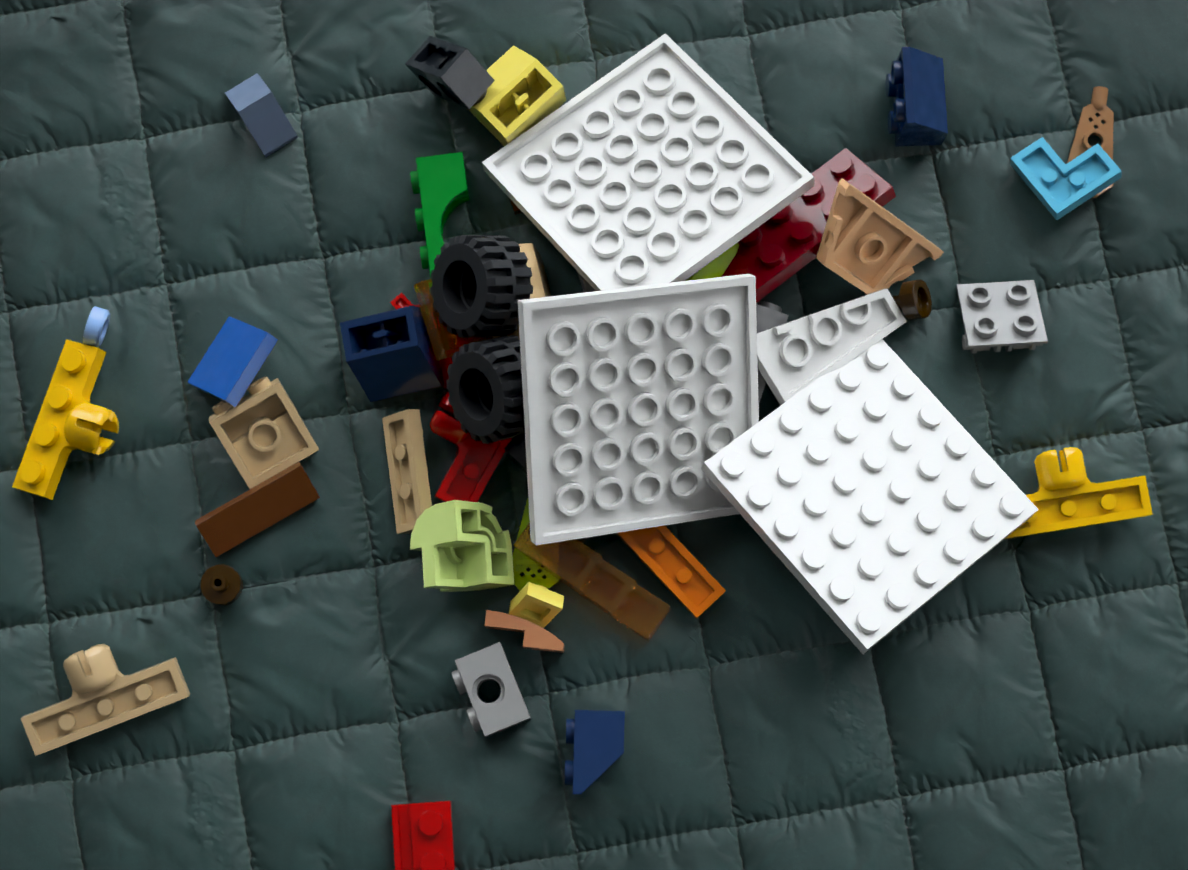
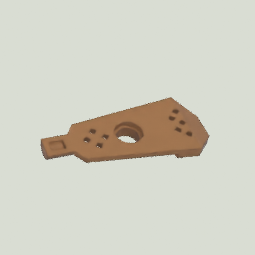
(1086, 128)

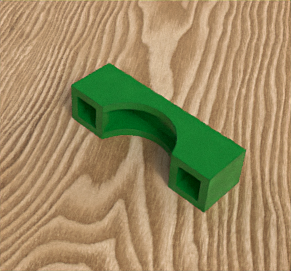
(442, 188)

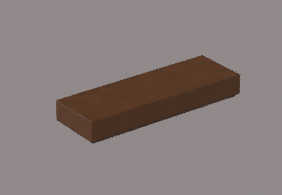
(257, 509)

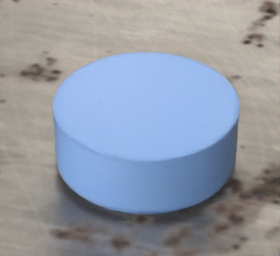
(96, 327)

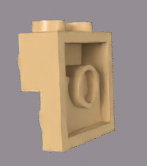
(262, 432)

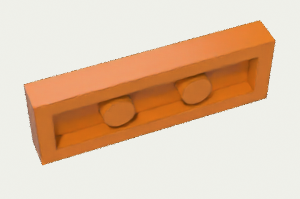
(674, 567)

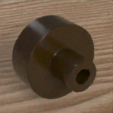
(914, 299)
(230, 588)

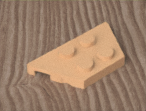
(869, 242)

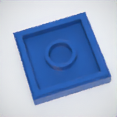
(232, 361)

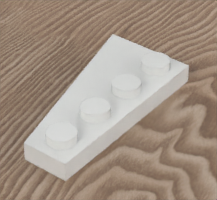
(823, 341)

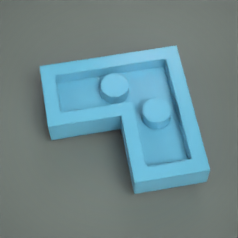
(1063, 185)

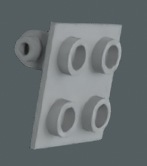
(1001, 316)

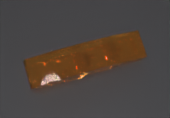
(598, 582)

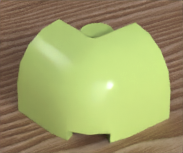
(463, 547)

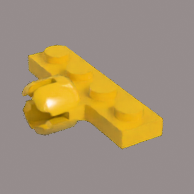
(66, 421)
(1072, 501)

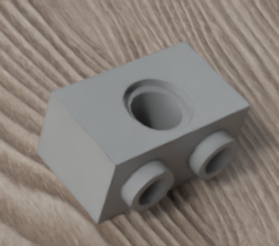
(508, 708)

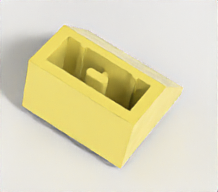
(518, 97)

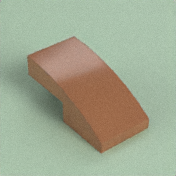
(534, 636)

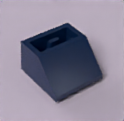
(918, 99)
(391, 353)
(597, 745)

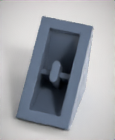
(261, 114)

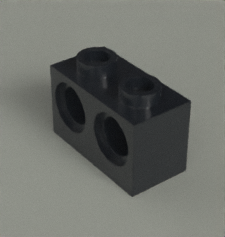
(450, 72)

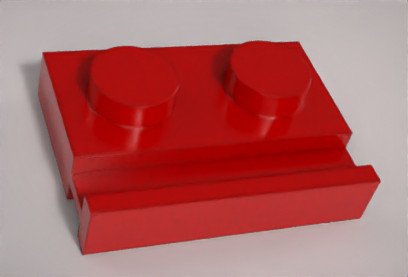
(423, 836)

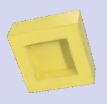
(536, 604)

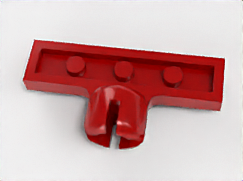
(473, 461)

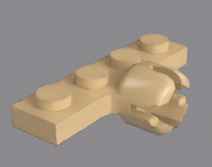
(102, 698)

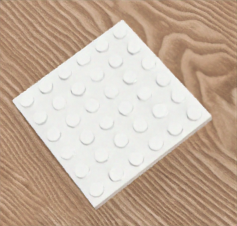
(648, 172)
(632, 401)
(869, 493)

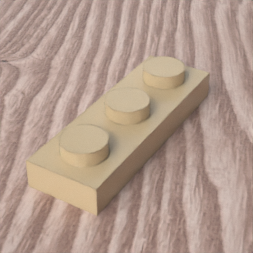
(407, 467)

